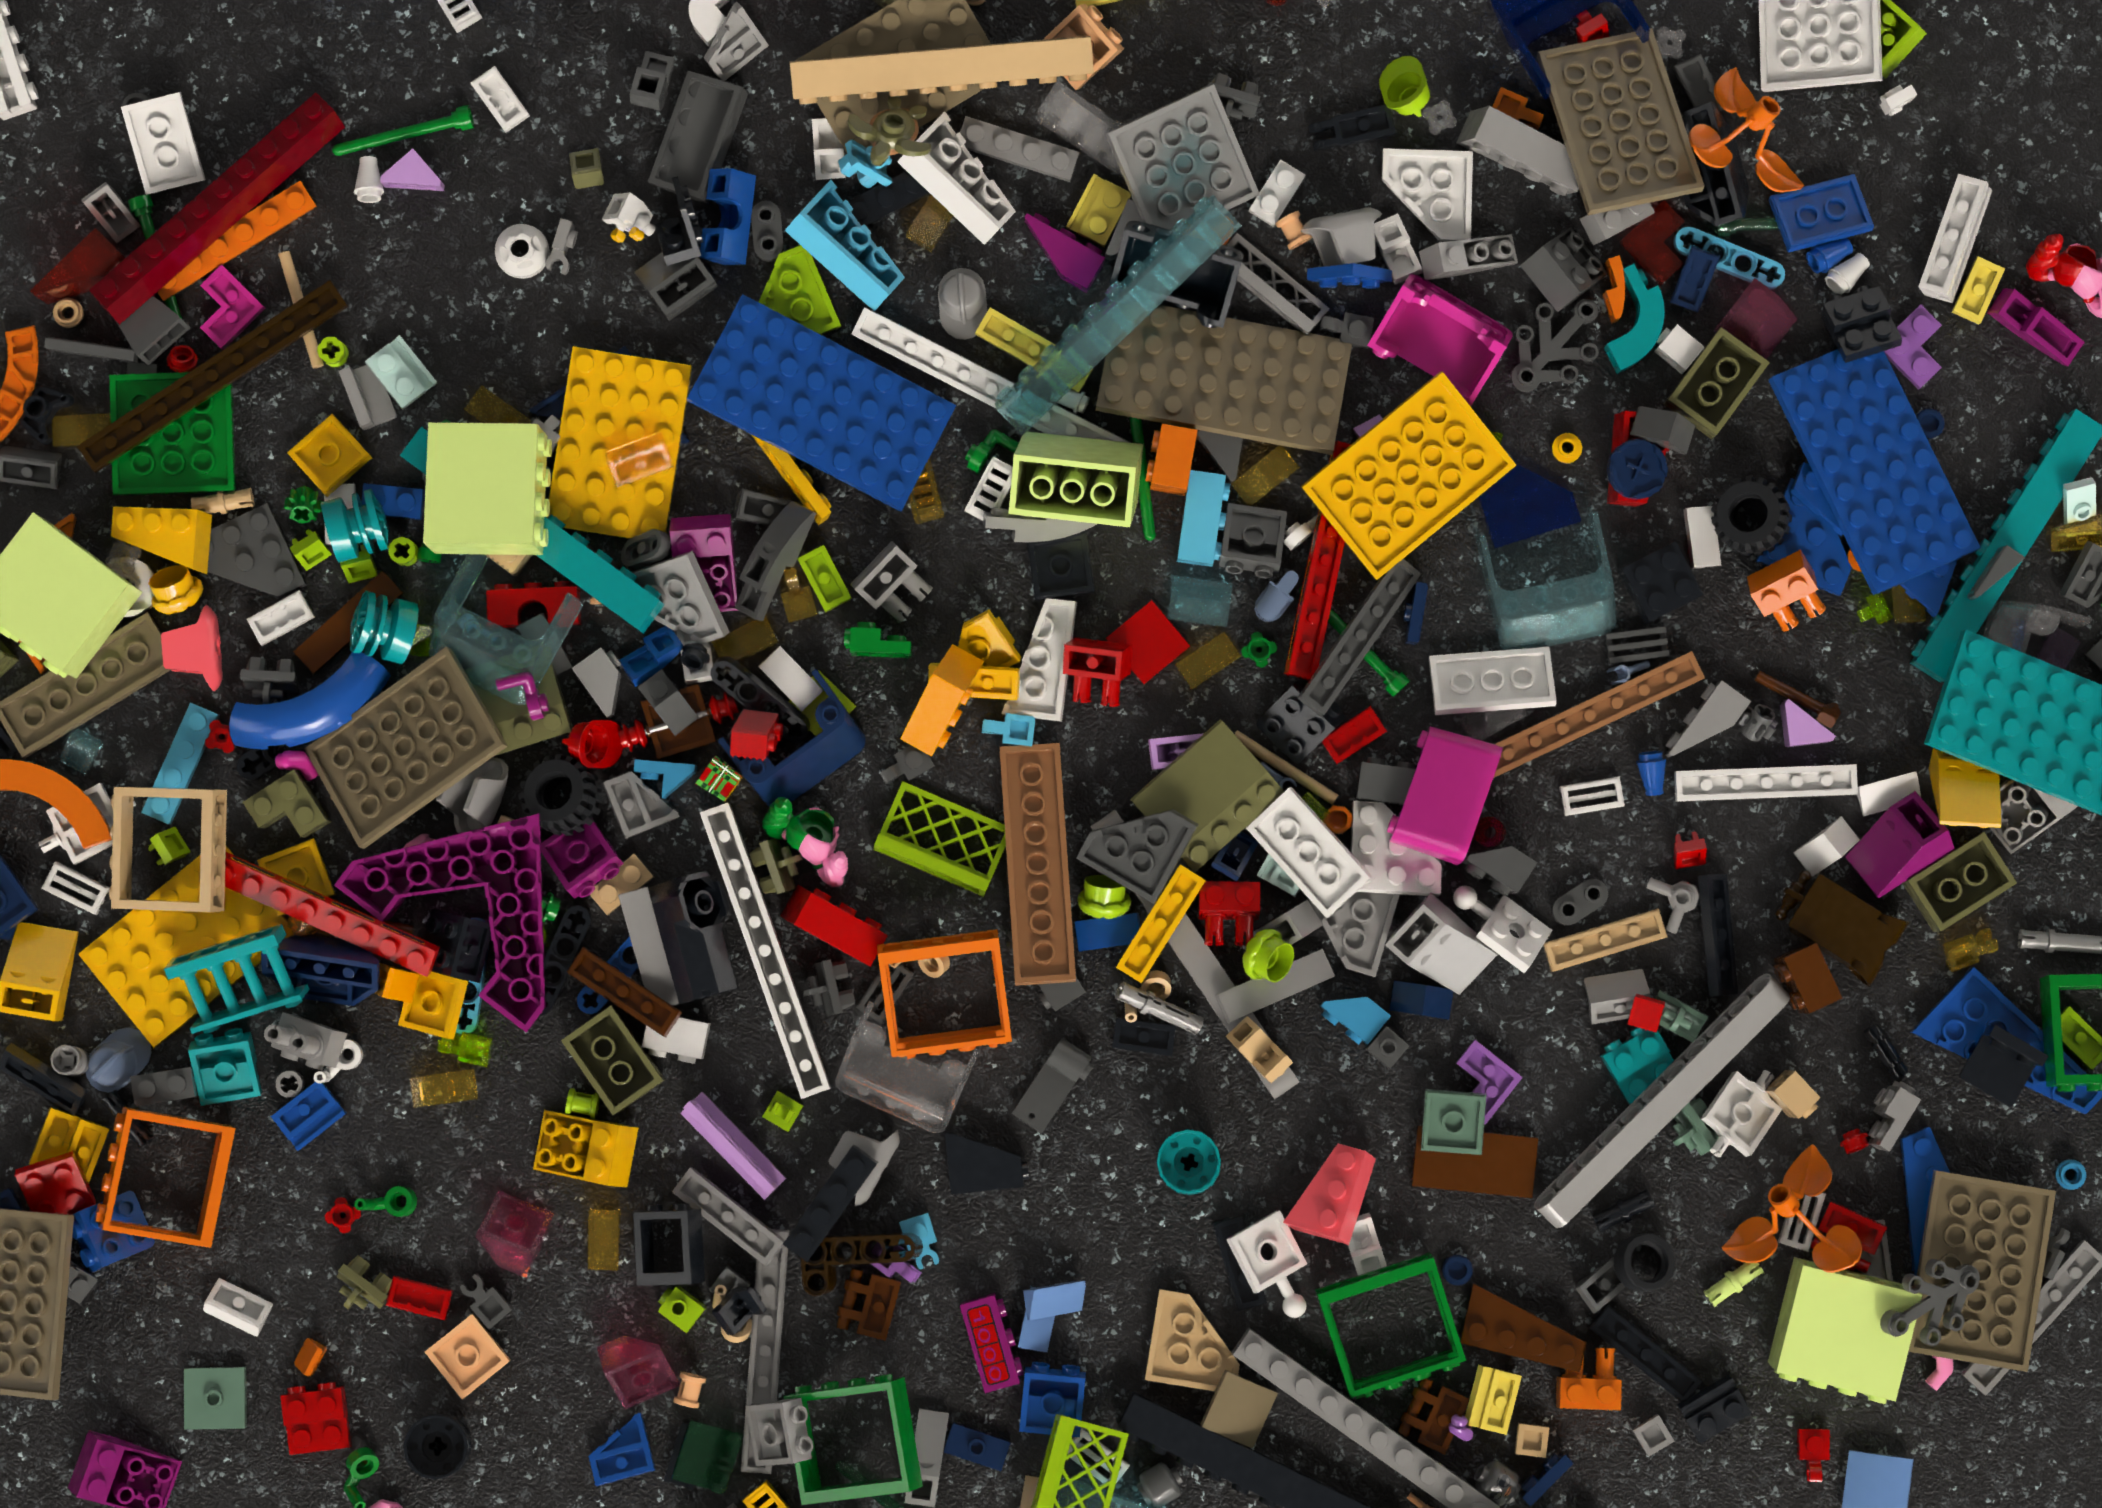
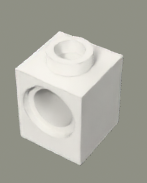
(1678, 348)

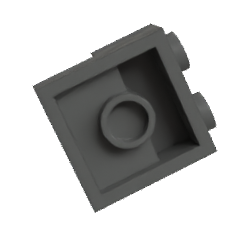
(1253, 540)

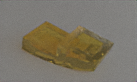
(491, 409)
(1265, 475)
(443, 1088)

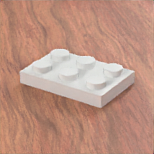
(163, 143)

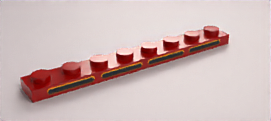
(1316, 595)
(329, 915)

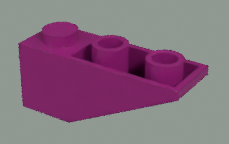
(1070, 259)

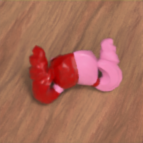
(2072, 268)

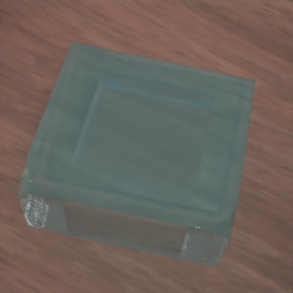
(80, 751)

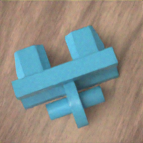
(859, 160)

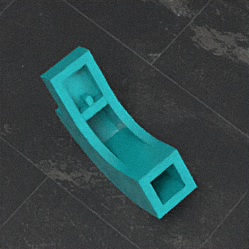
(1648, 324)

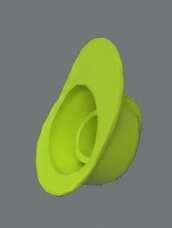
(1405, 86)

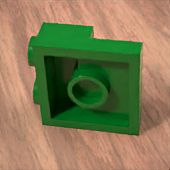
(869, 642)

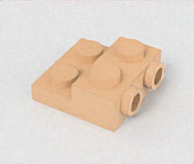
(1087, 22)

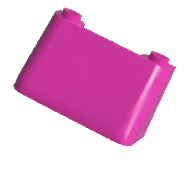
(1441, 335)
(1445, 795)

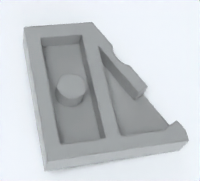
(734, 44)
(636, 805)

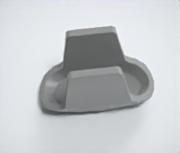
(1344, 236)
(476, 796)
(879, 1150)

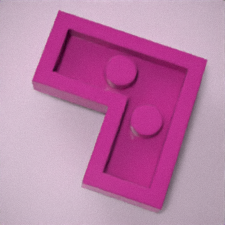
(236, 309)

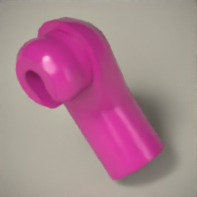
(298, 761)

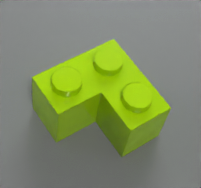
(1898, 35)

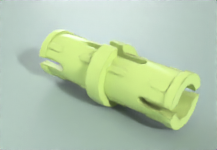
(1732, 1282)

